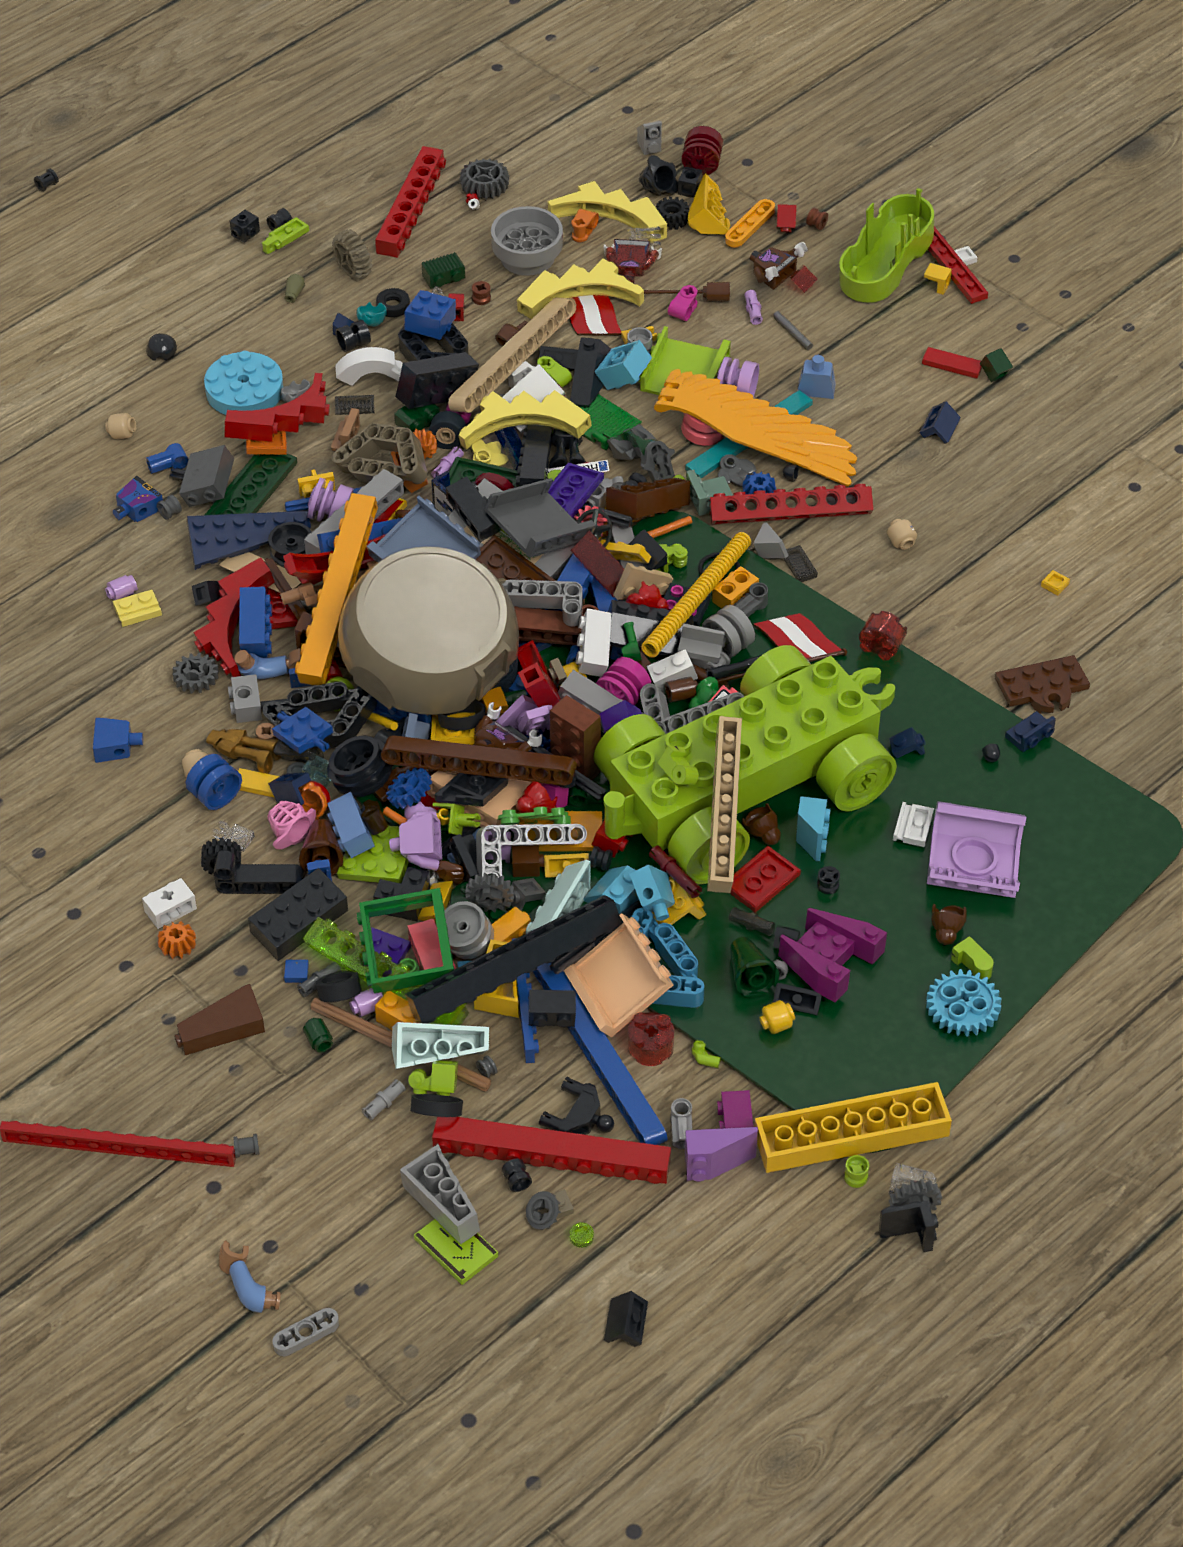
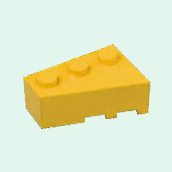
(504, 998)

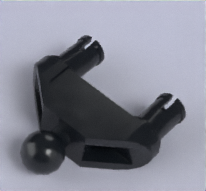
(583, 1114)

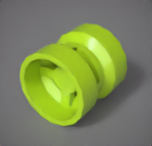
(856, 1171)

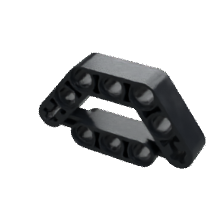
(415, 349)
(350, 702)

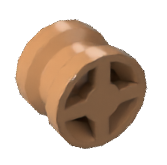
(264, 731)

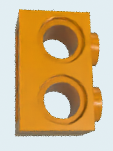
(733, 587)

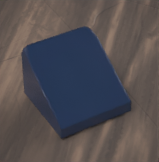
(340, 321)

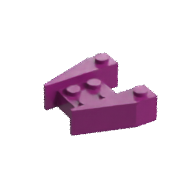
(827, 946)

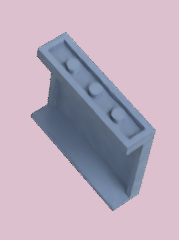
(424, 528)

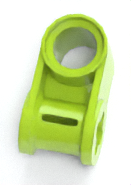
(557, 372)

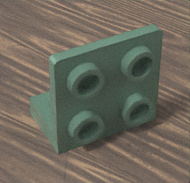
(702, 491)

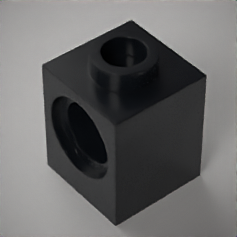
(689, 182)

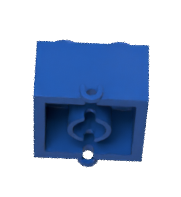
(430, 314)

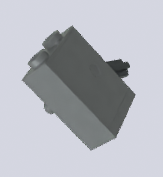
(205, 476)

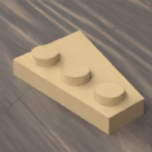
(633, 576)

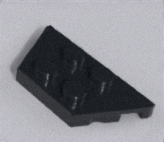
(470, 789)

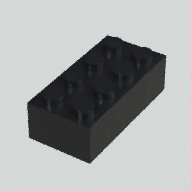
(433, 379)
(289, 917)

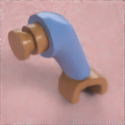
(266, 667)
(250, 1293)

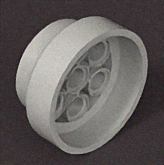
(527, 239)

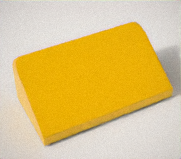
(556, 863)
(446, 889)

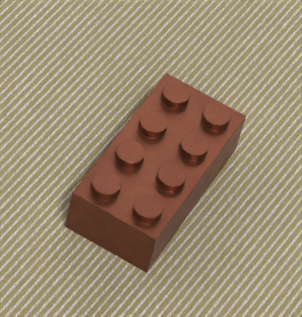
(575, 734)

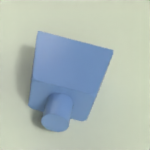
(817, 378)

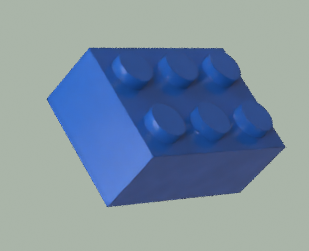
(255, 621)

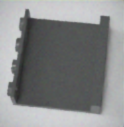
(535, 519)

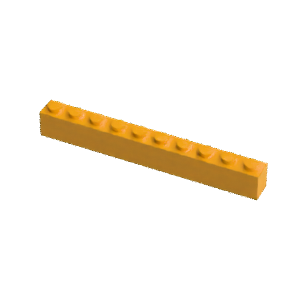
(338, 582)

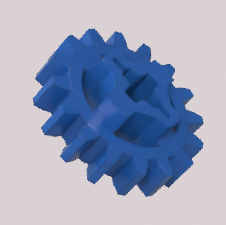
(409, 787)

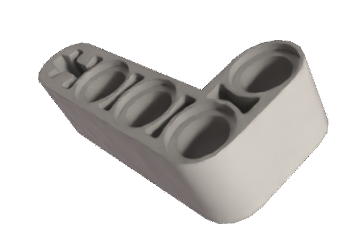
(548, 596)

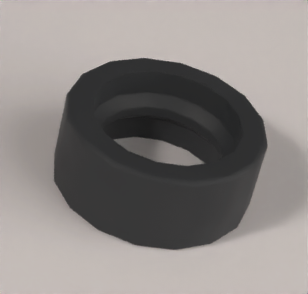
(338, 986)

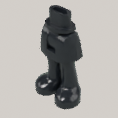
(563, 441)

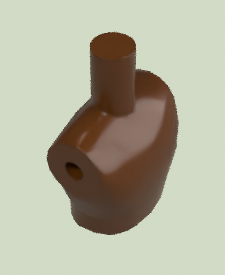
(507, 332)

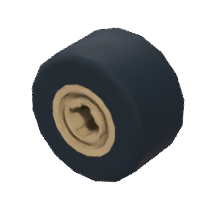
(446, 428)

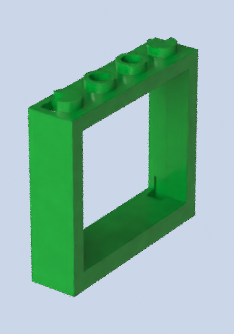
(399, 904)

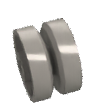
(737, 629)
(468, 930)

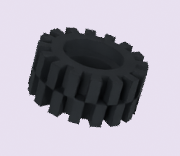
(674, 206)
(210, 850)

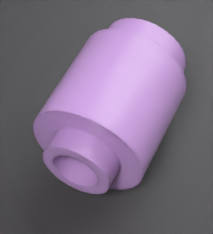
(121, 587)
(365, 1002)

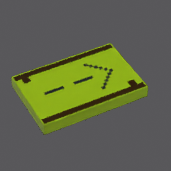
(458, 1259)

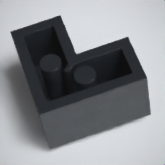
(413, 881)

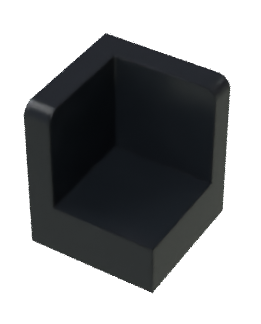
(206, 592)

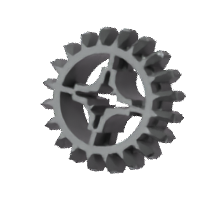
(484, 178)

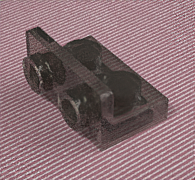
(289, 754)

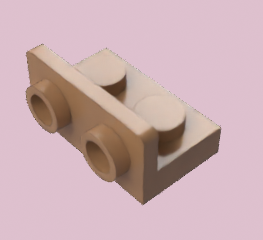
(347, 429)

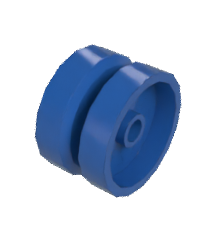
(213, 781)

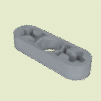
(293, 1346)

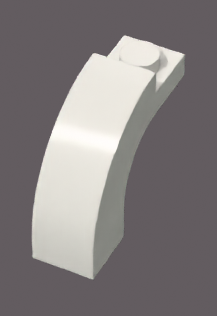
(367, 361)

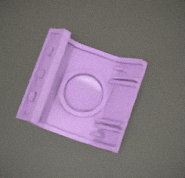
(975, 849)

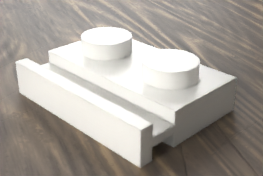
(913, 824)

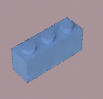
(349, 825)

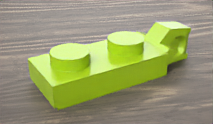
(284, 235)

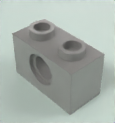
(246, 698)

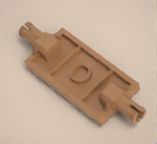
(309, 593)

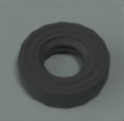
(394, 294)

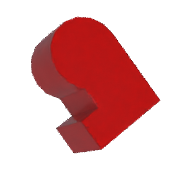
(460, 305)

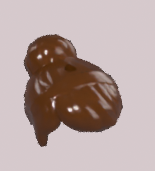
(763, 823)
(948, 922)

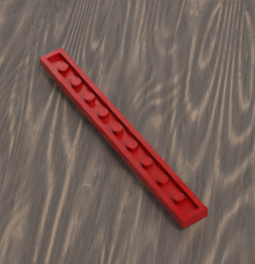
(118, 1144)

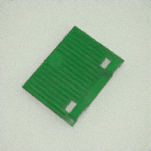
(607, 421)

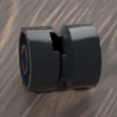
(354, 335)

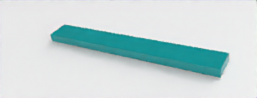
(711, 458)

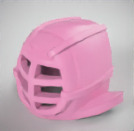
(290, 823)

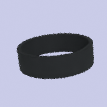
(463, 723)
(436, 1105)

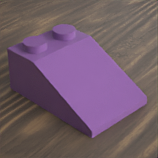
(718, 1151)

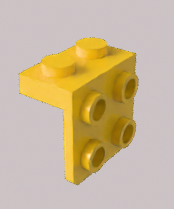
(683, 905)

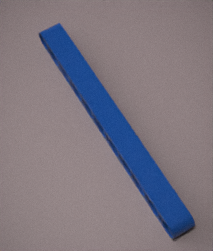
(607, 1065)

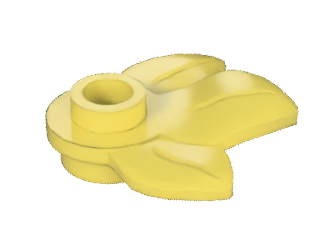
(489, 453)

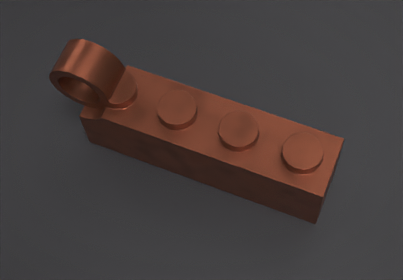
(547, 626)

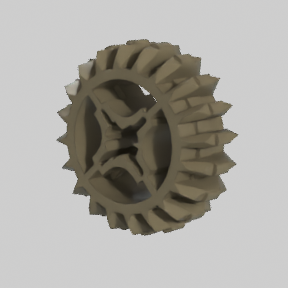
(352, 254)

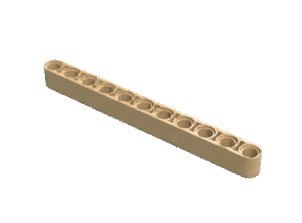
(512, 355)

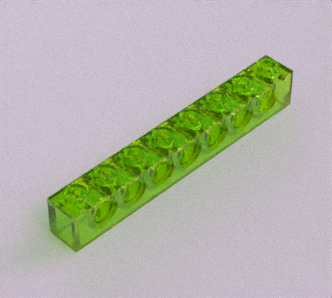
(324, 930)

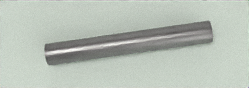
(793, 330)

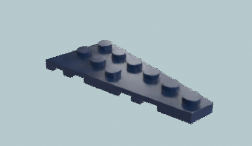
(234, 534)

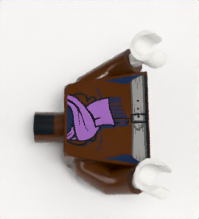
(776, 265)
(492, 734)

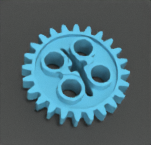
(969, 997)

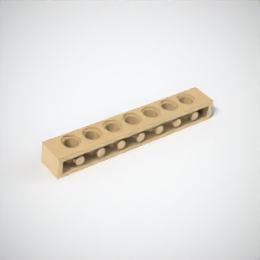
(724, 804)

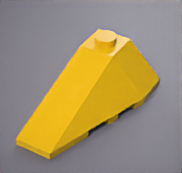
(706, 211)

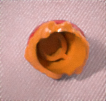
(315, 797)

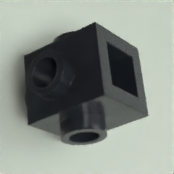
(244, 226)

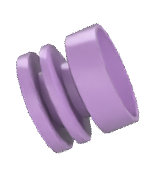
(744, 378)
(326, 500)

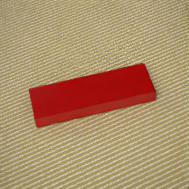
(952, 362)

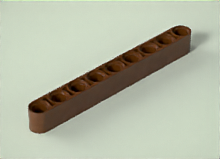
(479, 760)

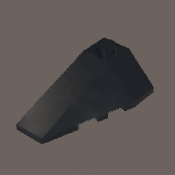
(585, 381)

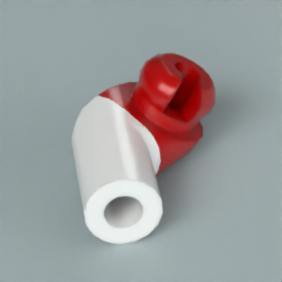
(473, 201)

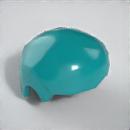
(371, 314)

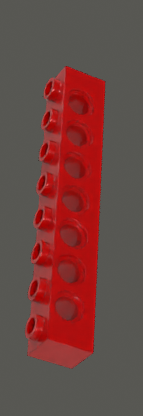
(410, 201)
(720, 515)

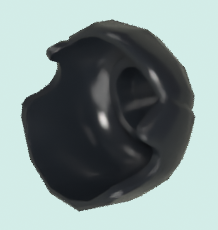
(161, 346)

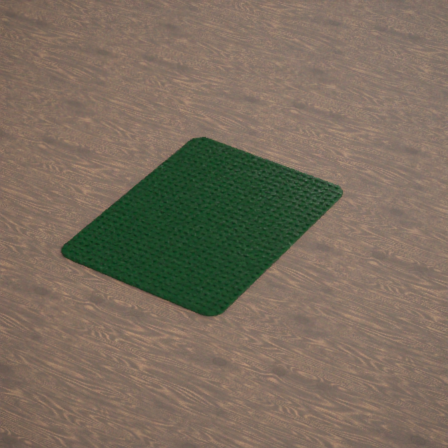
(1082, 864)

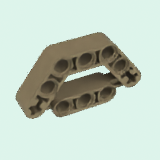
(356, 454)

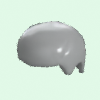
(294, 390)

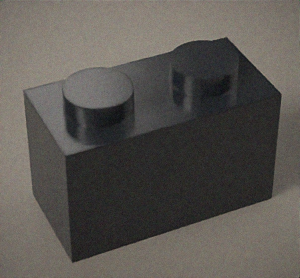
(552, 1008)

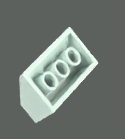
(566, 894)

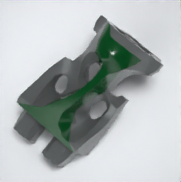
(640, 443)

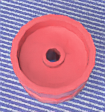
(699, 432)

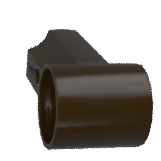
(373, 817)

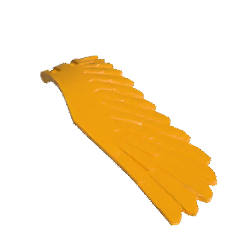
(758, 425)

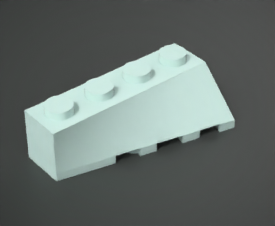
(428, 1043)

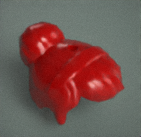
(648, 596)
(535, 796)

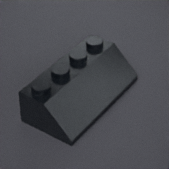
(644, 620)

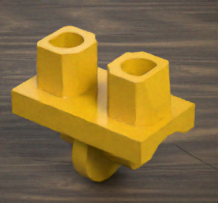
(307, 483)

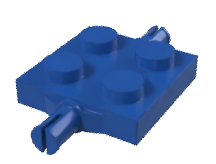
(303, 730)

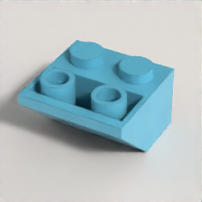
(813, 826)

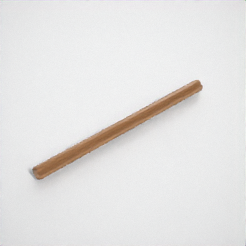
(385, 1037)

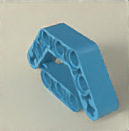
(686, 988)

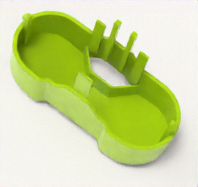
(886, 247)

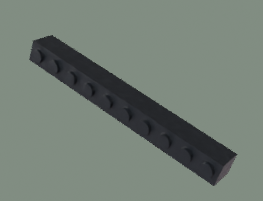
(513, 959)

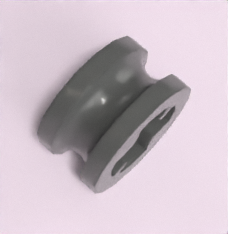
(486, 1066)

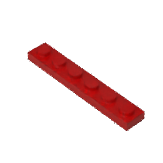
(960, 273)

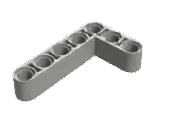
(668, 723)
(520, 839)

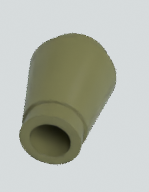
(294, 286)

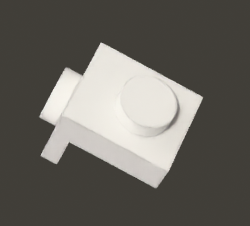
(520, 373)

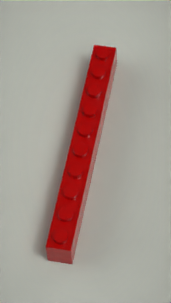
(553, 1149)

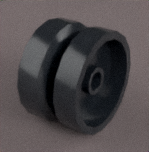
(287, 539)

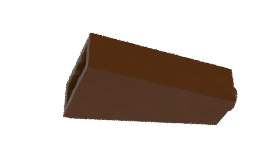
(222, 1022)

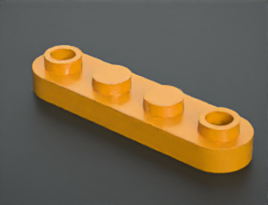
(750, 223)

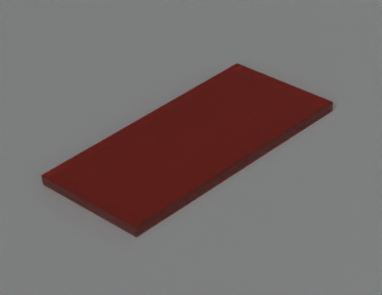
(598, 561)

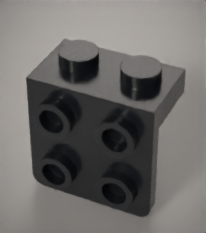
(910, 1219)

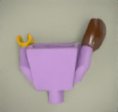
(422, 844)

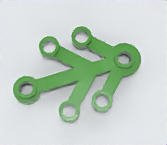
(557, 815)

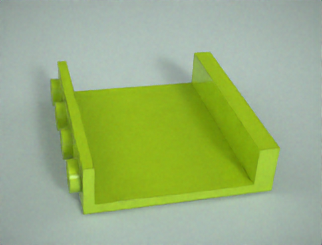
(675, 354)

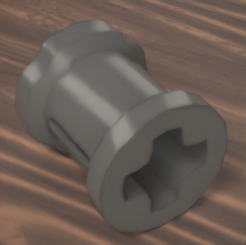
(246, 1145)

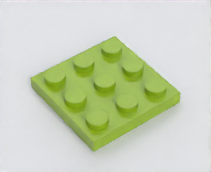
(376, 862)

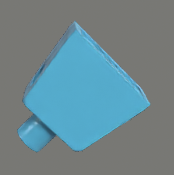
(653, 890)

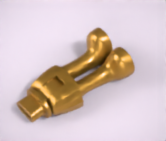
(234, 742)

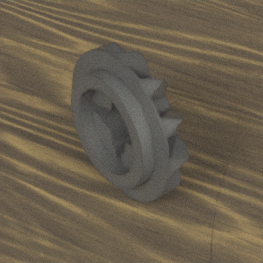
(541, 1201)

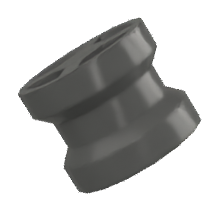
(169, 507)

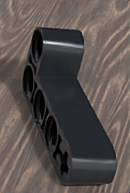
(253, 878)

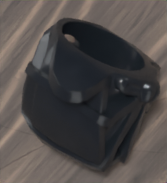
(659, 176)

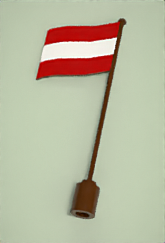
(597, 316)
(787, 630)

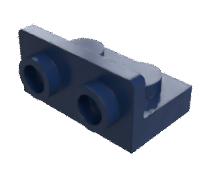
(1031, 731)

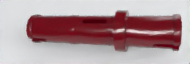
(669, 865)

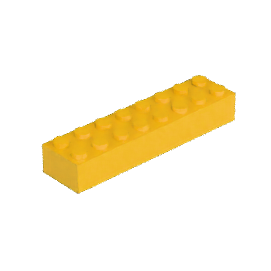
(852, 1127)

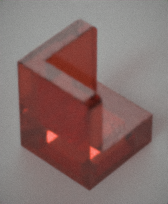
(804, 278)

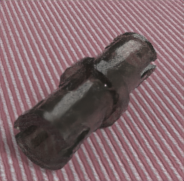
(752, 921)

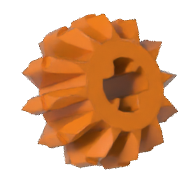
(428, 442)
(176, 940)

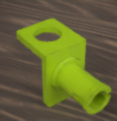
(459, 818)

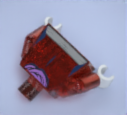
(632, 257)

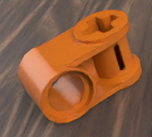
(584, 224)

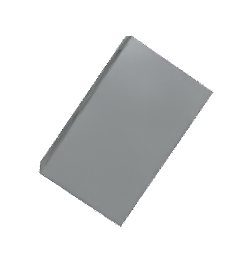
(701, 643)

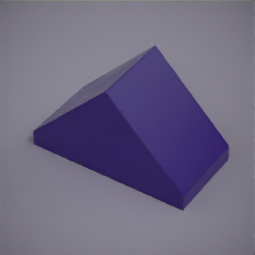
(617, 713)

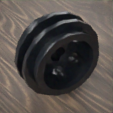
(358, 766)

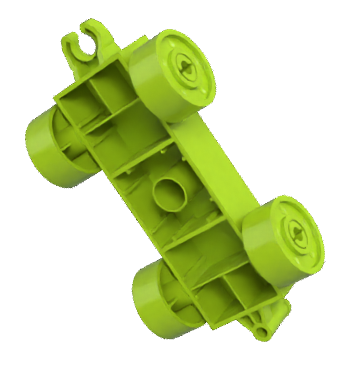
(793, 727)

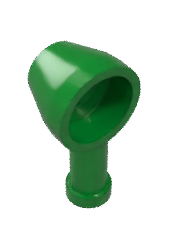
(631, 649)

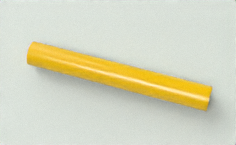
(383, 721)

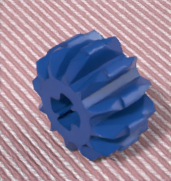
(758, 482)

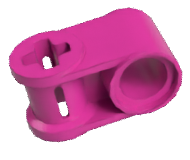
(684, 303)

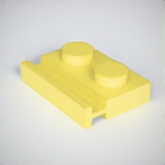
(137, 608)

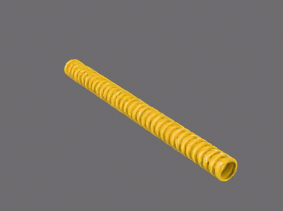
(696, 594)

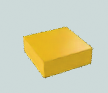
(1055, 582)

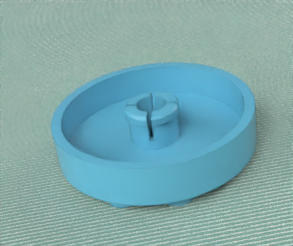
(260, 384)

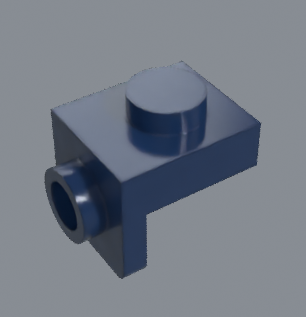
(907, 742)

